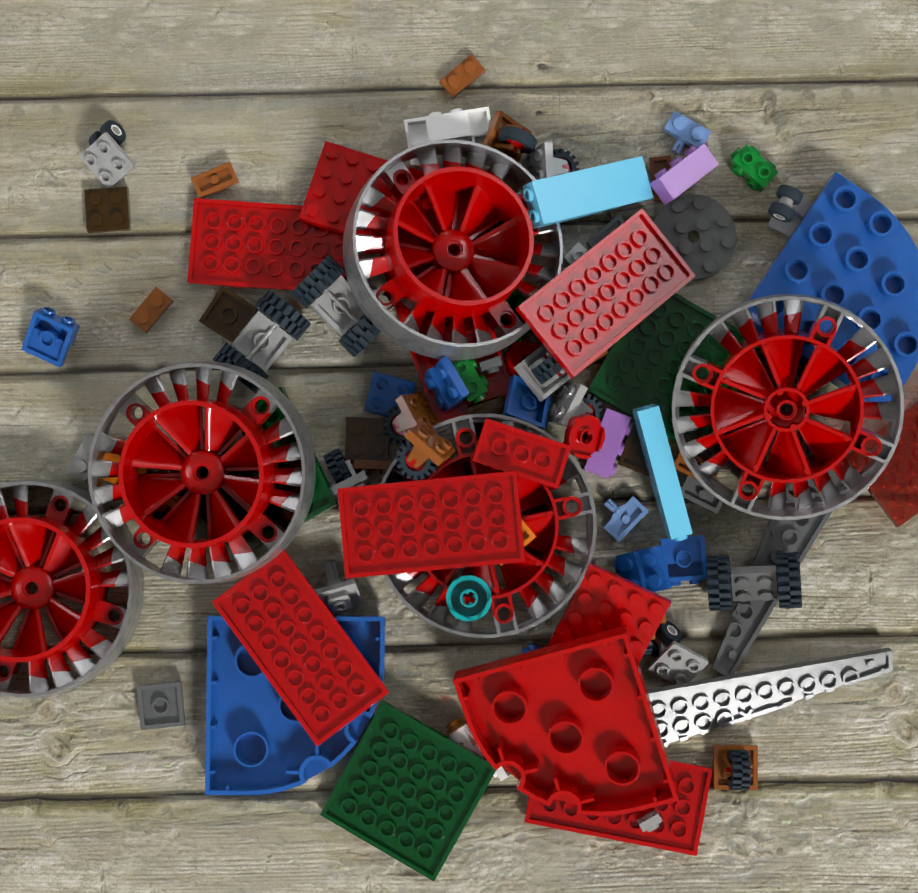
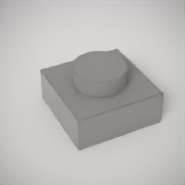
(649, 821)

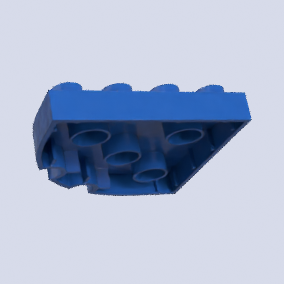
(858, 258)
(250, 730)

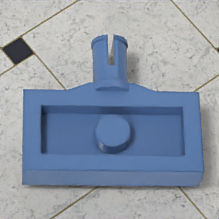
(685, 132)
(624, 517)

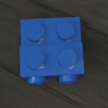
(50, 336)
(446, 384)
(524, 405)
(685, 559)
(644, 568)

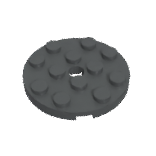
(709, 222)

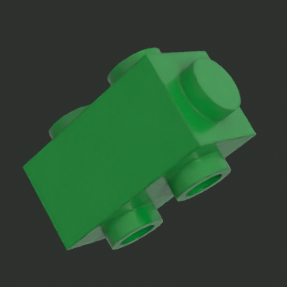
(752, 167)
(474, 383)

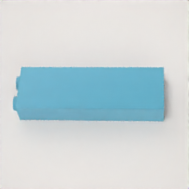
(587, 192)
(662, 472)

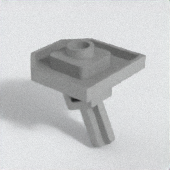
(339, 595)

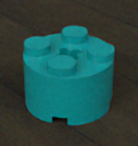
(472, 610)

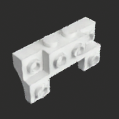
(456, 125)

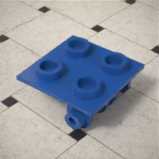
(384, 391)

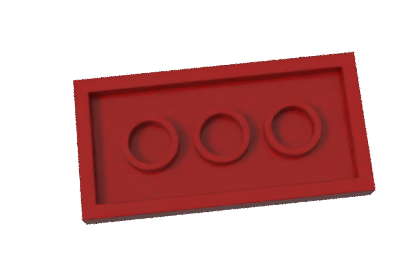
(521, 451)

